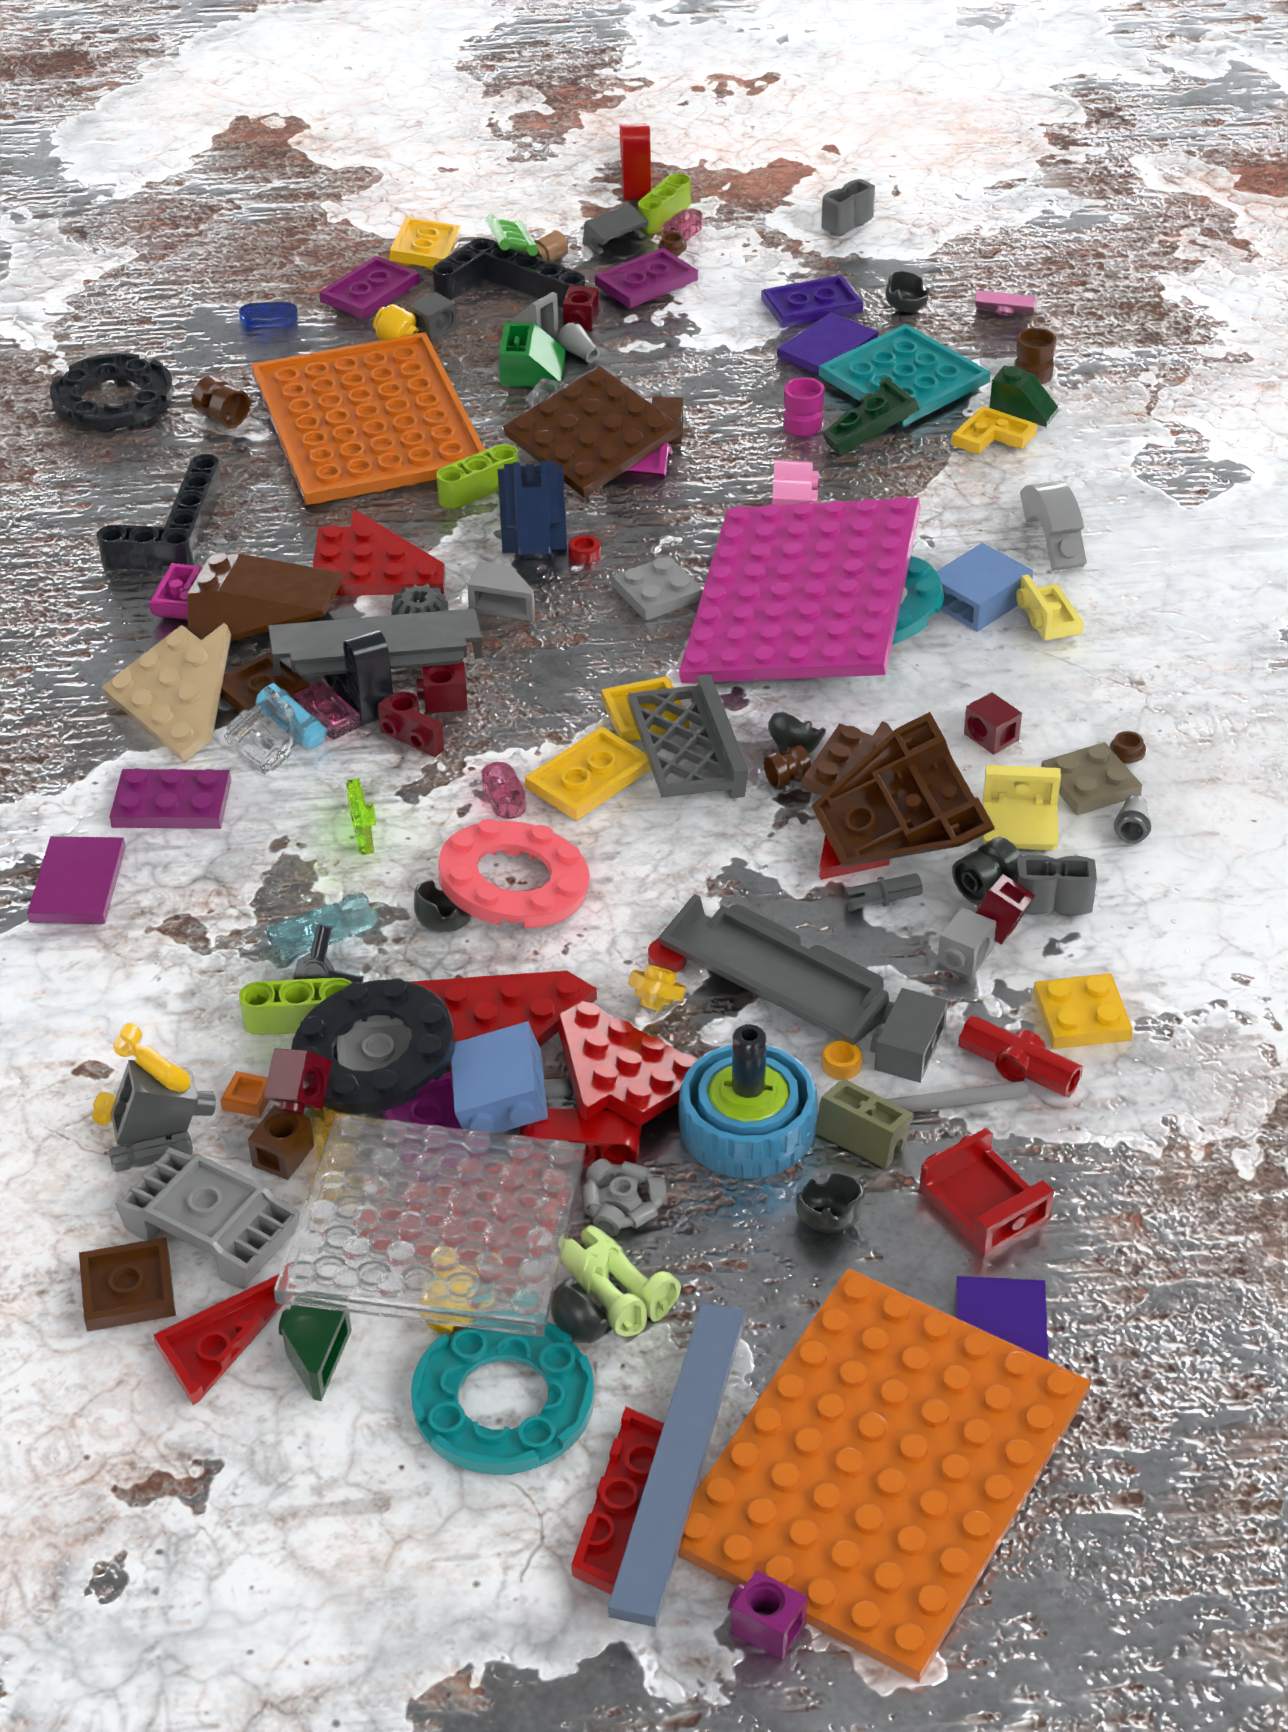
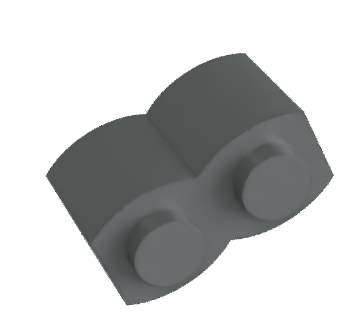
(848, 207)
(1059, 884)

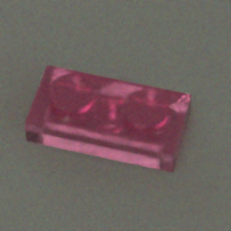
(329, 709)

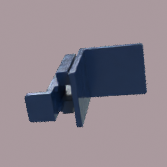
(532, 510)

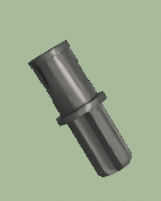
(883, 891)

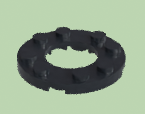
(152, 377)
(397, 1083)

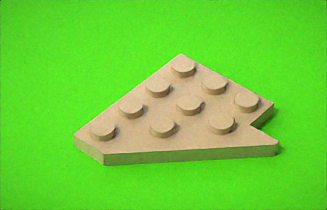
(175, 689)

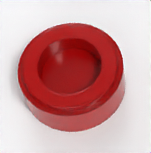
(584, 549)
(664, 957)

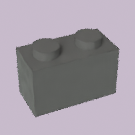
(909, 1034)

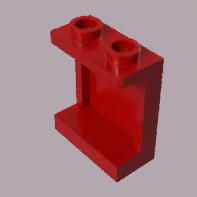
(983, 1193)

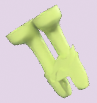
(592, 1270)

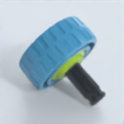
(748, 1108)

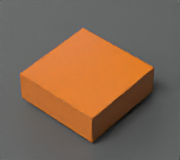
(245, 1094)

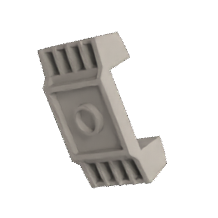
(211, 1211)

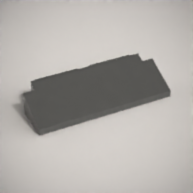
(411, 640)
(778, 968)

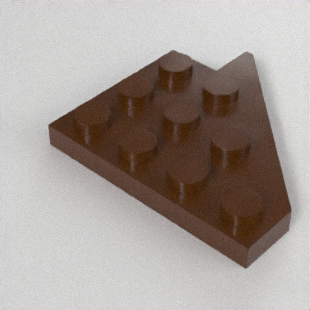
(840, 754)

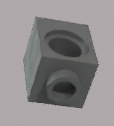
(434, 315)

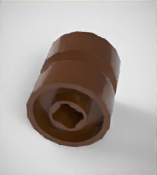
(1035, 352)
(220, 401)

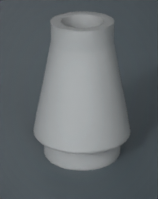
(576, 341)

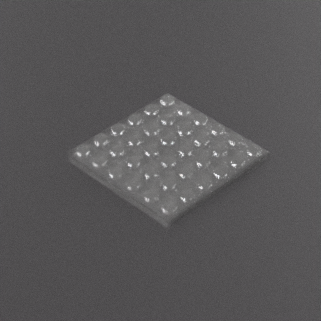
(434, 1225)

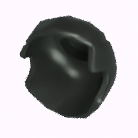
(906, 292)
(790, 731)
(436, 910)
(831, 1205)
(577, 1313)

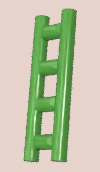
(511, 235)

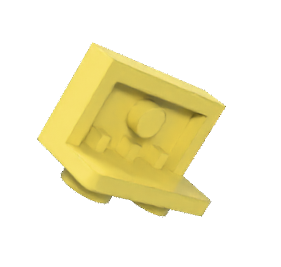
(1048, 610)

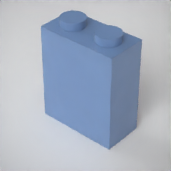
(981, 586)
(499, 1080)

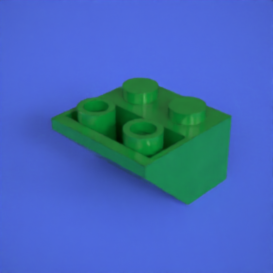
(528, 355)

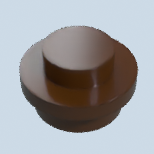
(673, 242)
(1128, 747)

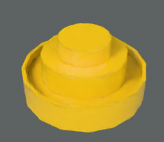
(656, 987)

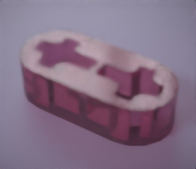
(686, 222)
(498, 792)

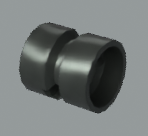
(982, 868)

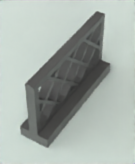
(713, 735)

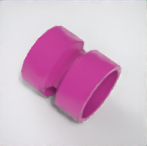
(803, 406)

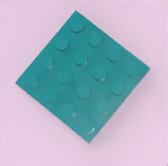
(913, 362)

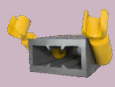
(153, 1094)

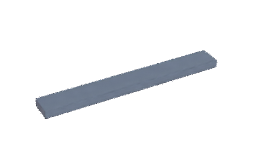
(677, 1466)

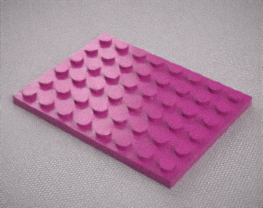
(803, 591)

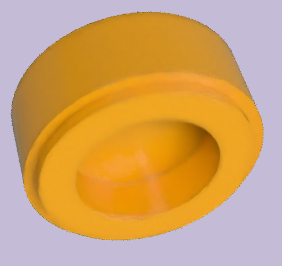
(841, 1060)

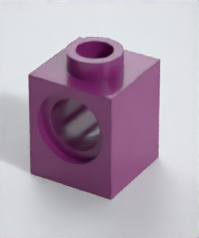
(770, 1632)

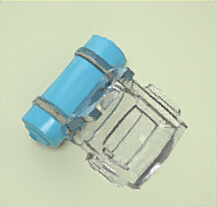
(272, 729)

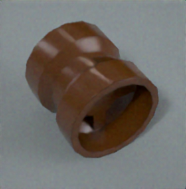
(786, 766)

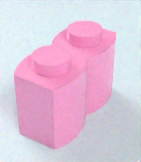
(794, 483)

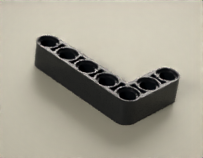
(511, 268)
(184, 532)
(366, 675)

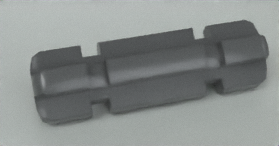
(148, 1151)

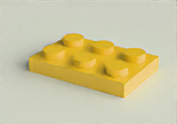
(424, 242)
(588, 773)

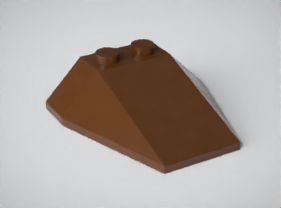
(257, 593)
(902, 800)

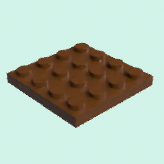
(592, 430)

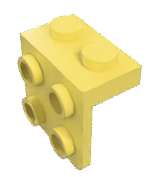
(1023, 805)

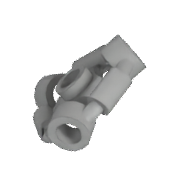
(608, 1195)

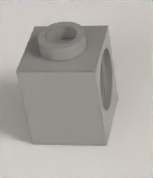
(966, 942)

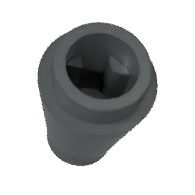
(1133, 820)

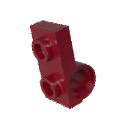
(403, 721)

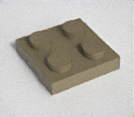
(1093, 778)

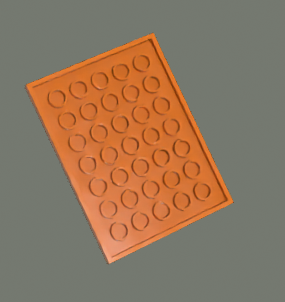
(365, 417)
(882, 1469)

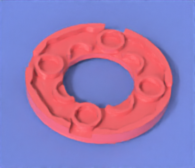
(483, 900)

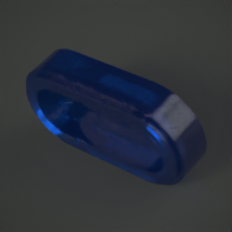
(268, 314)

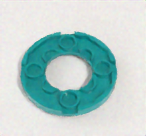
(923, 598)
(506, 1450)

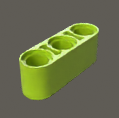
(665, 201)
(473, 476)
(283, 1004)

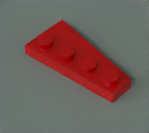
(617, 1501)

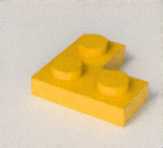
(992, 425)

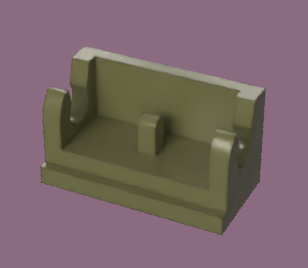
(863, 1122)

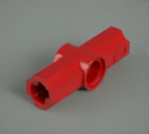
(1020, 1056)

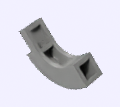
(1061, 521)

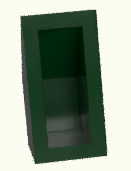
(1022, 396)
(314, 1344)

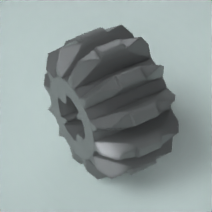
(419, 600)

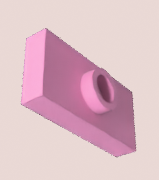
(1005, 303)

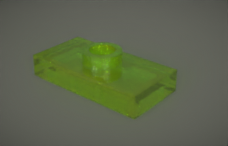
(361, 815)

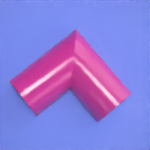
(171, 595)

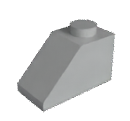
(542, 313)
(500, 592)

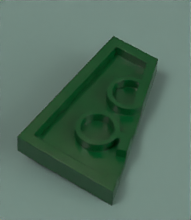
(877, 413)

